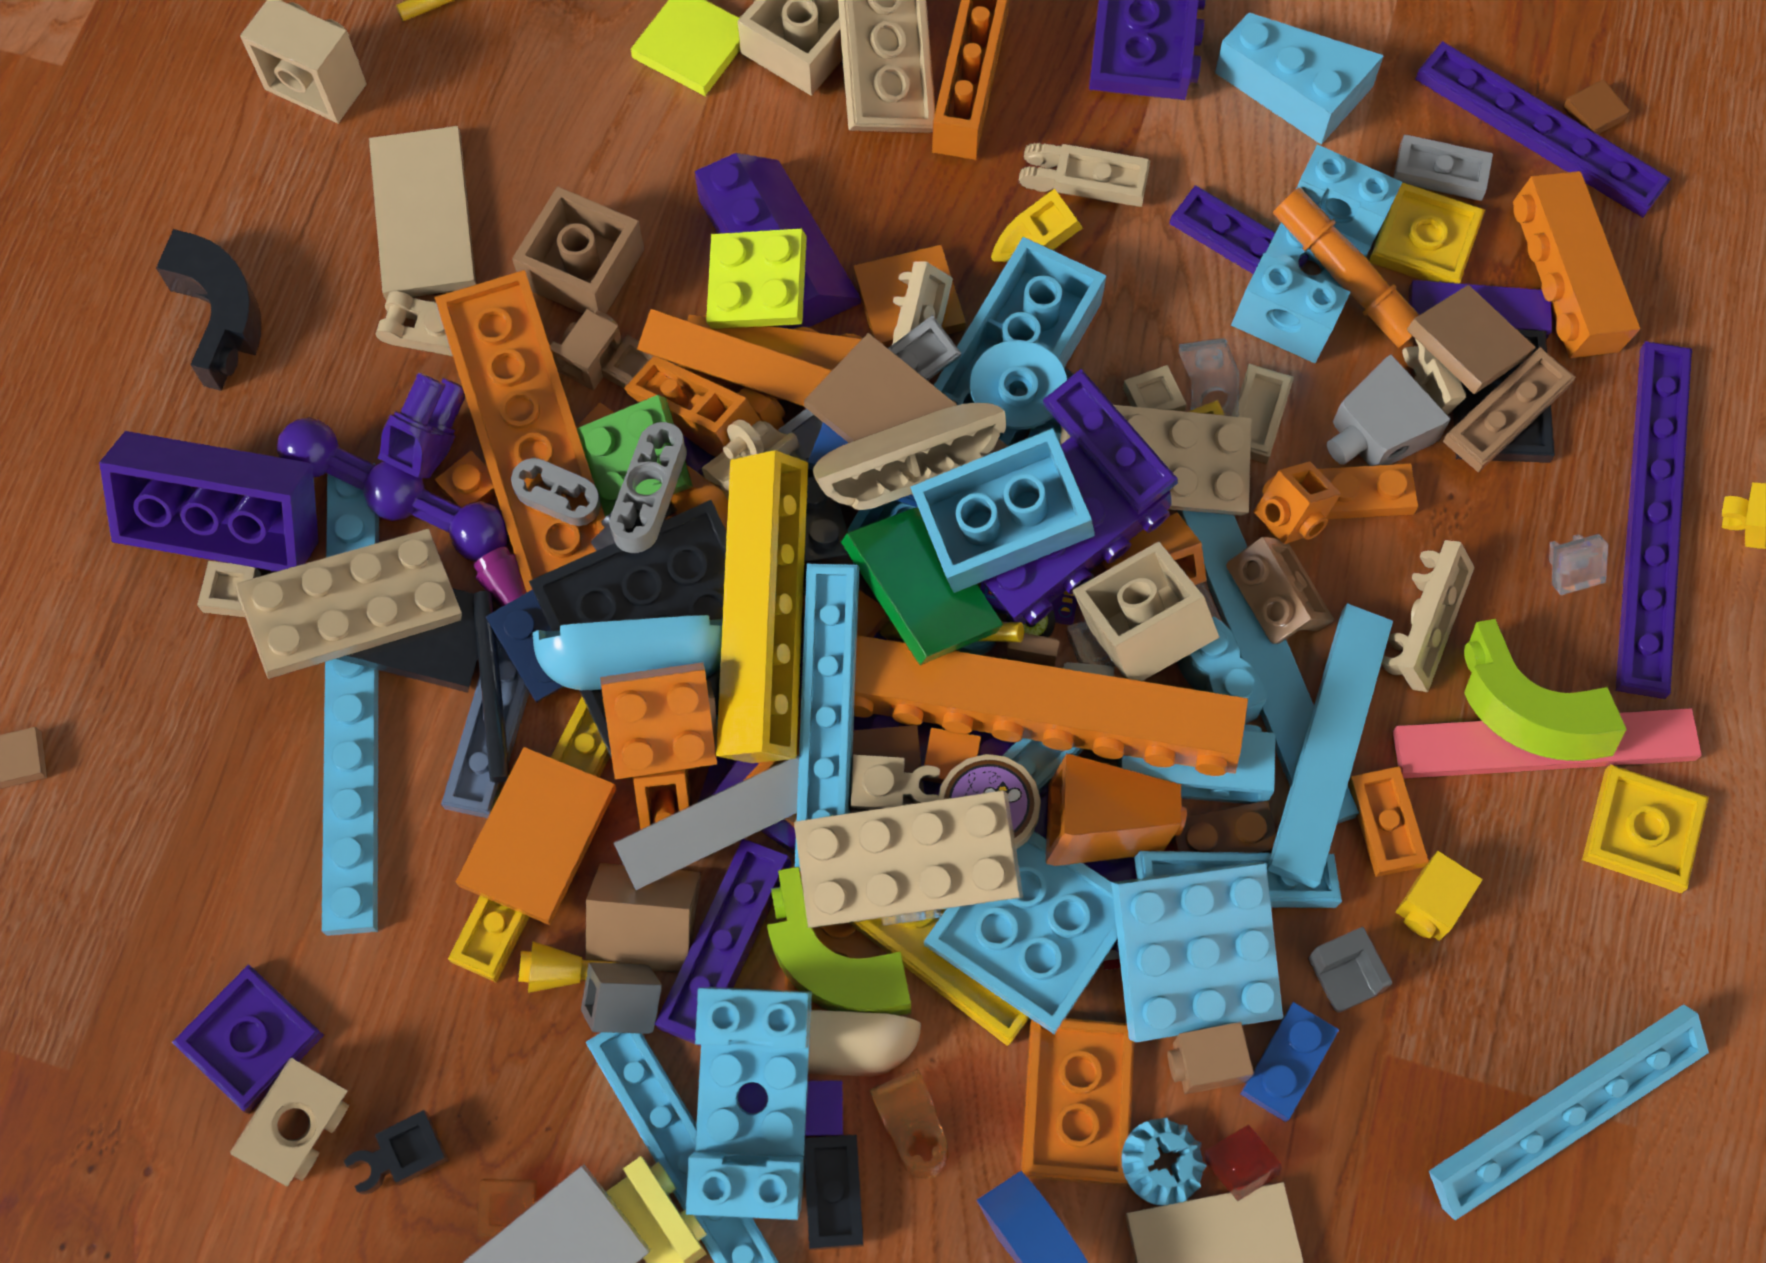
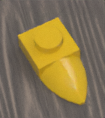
(1045, 222)

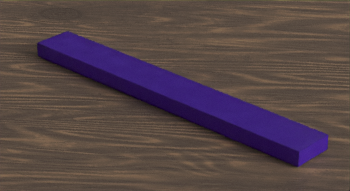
(1654, 521)

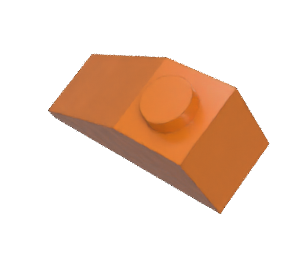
(696, 404)

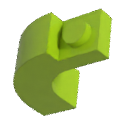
(1532, 717)
(835, 980)

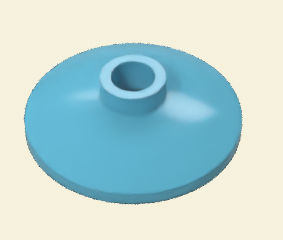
(1017, 366)

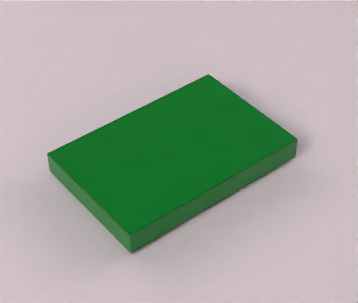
(913, 589)

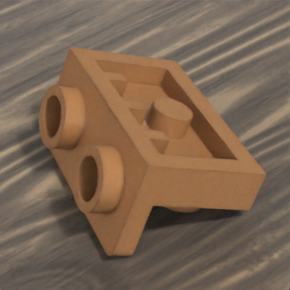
(1278, 590)

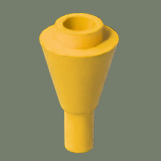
(551, 968)

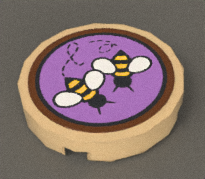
(994, 774)

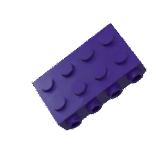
(1147, 47)
(1031, 588)

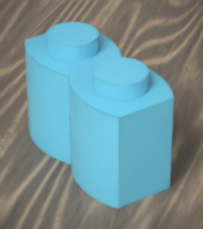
(1222, 671)

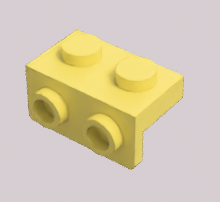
(650, 1210)

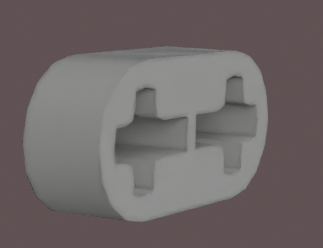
(551, 501)

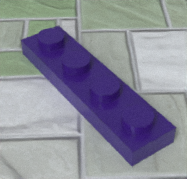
(724, 935)

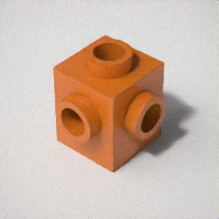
(1297, 503)

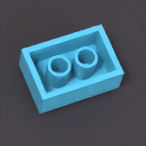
(1003, 510)

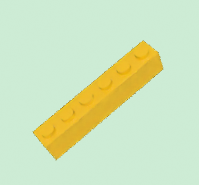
(762, 608)

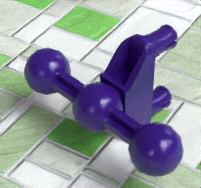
(410, 450)

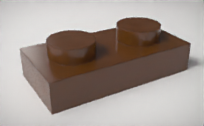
(1233, 829)

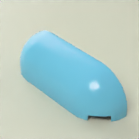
(593, 650)

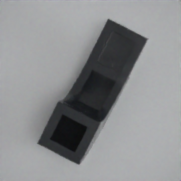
(209, 273)

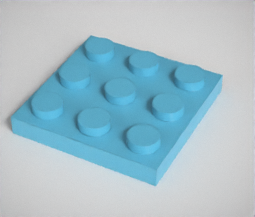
(1034, 947)
(1197, 950)

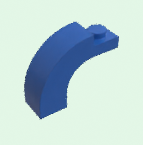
(1028, 1224)

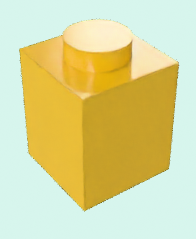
(1438, 897)

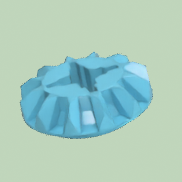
(1141, 1151)

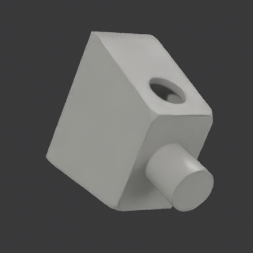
(1386, 418)

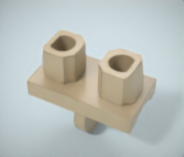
(747, 441)

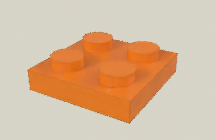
(658, 720)

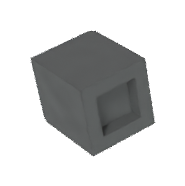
(1349, 970)
(621, 998)

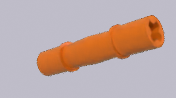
(1347, 265)

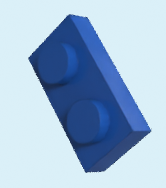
(1289, 1062)

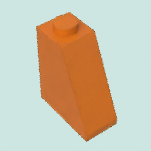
(1108, 812)

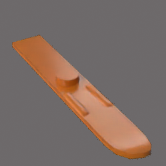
(730, 358)

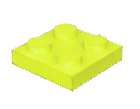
(756, 279)

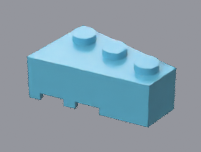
(1297, 73)

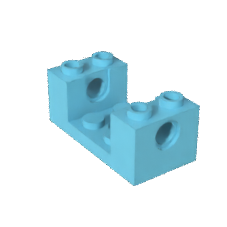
(1300, 308)
(745, 1159)

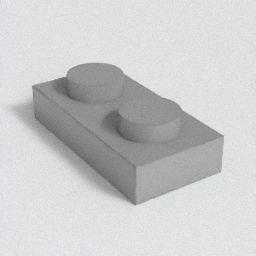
(1443, 167)

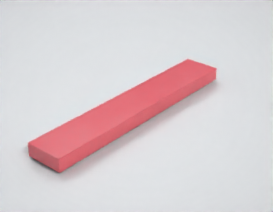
(1476, 749)

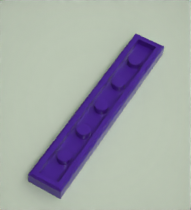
(1542, 129)

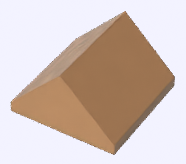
(642, 924)

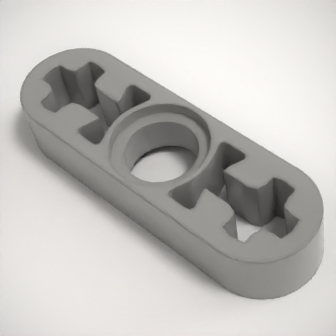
(651, 506)

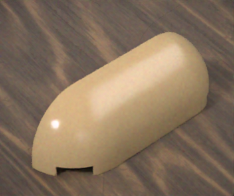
(893, 460)
(859, 1042)

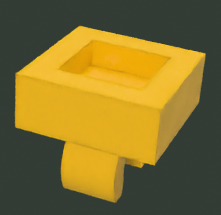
(1748, 515)

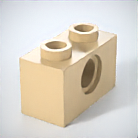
(261, 1142)

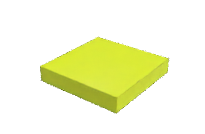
(690, 43)

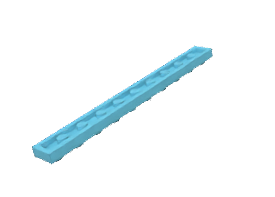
(350, 750)

